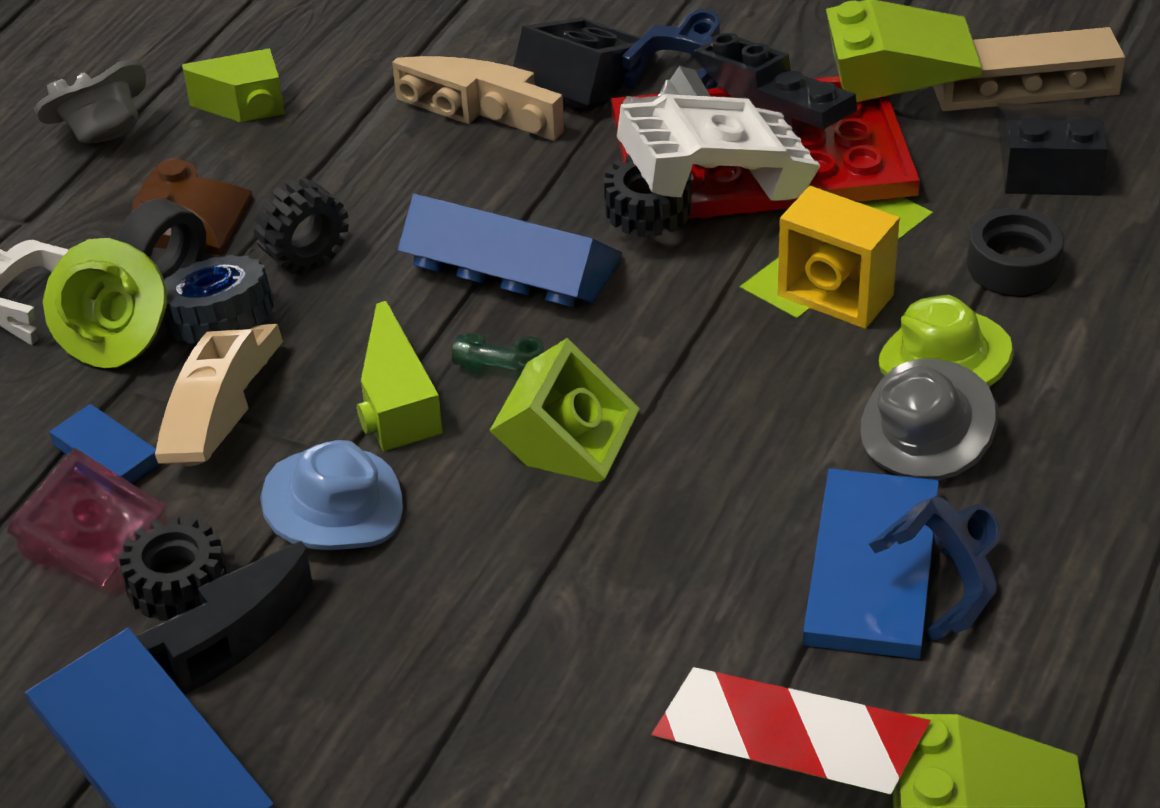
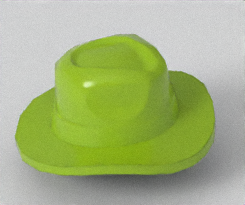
(105, 302)
(949, 332)

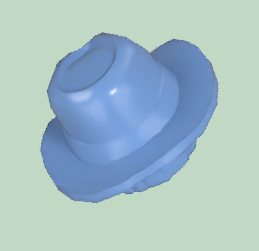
(333, 498)

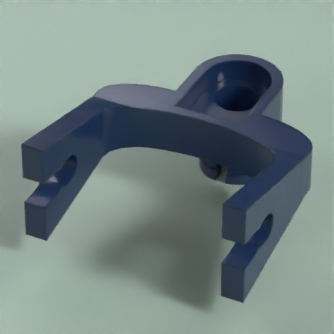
(692, 34)
(967, 540)

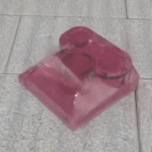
(82, 518)

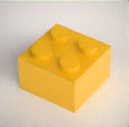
(837, 256)

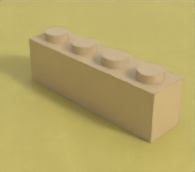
(1039, 70)

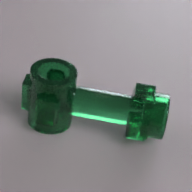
(472, 351)

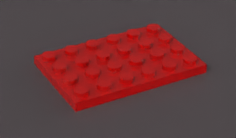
(857, 157)

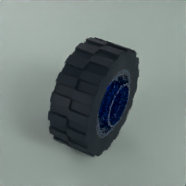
(217, 297)

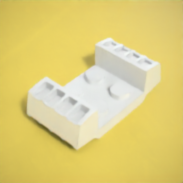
(713, 131)

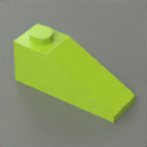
(396, 390)

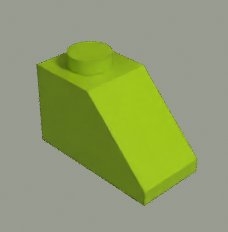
(236, 86)

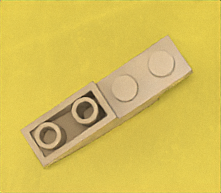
(477, 87)
(210, 392)

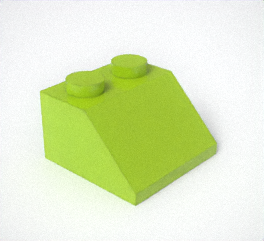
(565, 415)

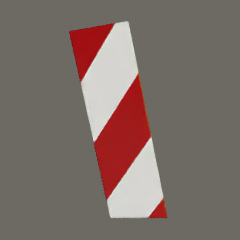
(793, 729)

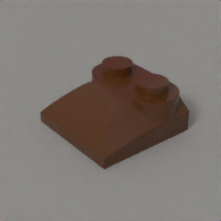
(213, 201)

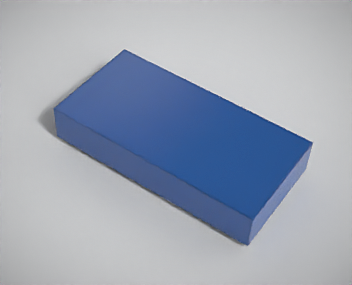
(106, 443)

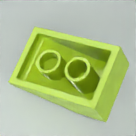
(898, 48)
(985, 767)

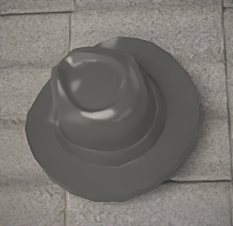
(929, 420)

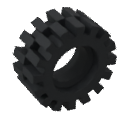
(636, 207)
(288, 212)
(167, 546)

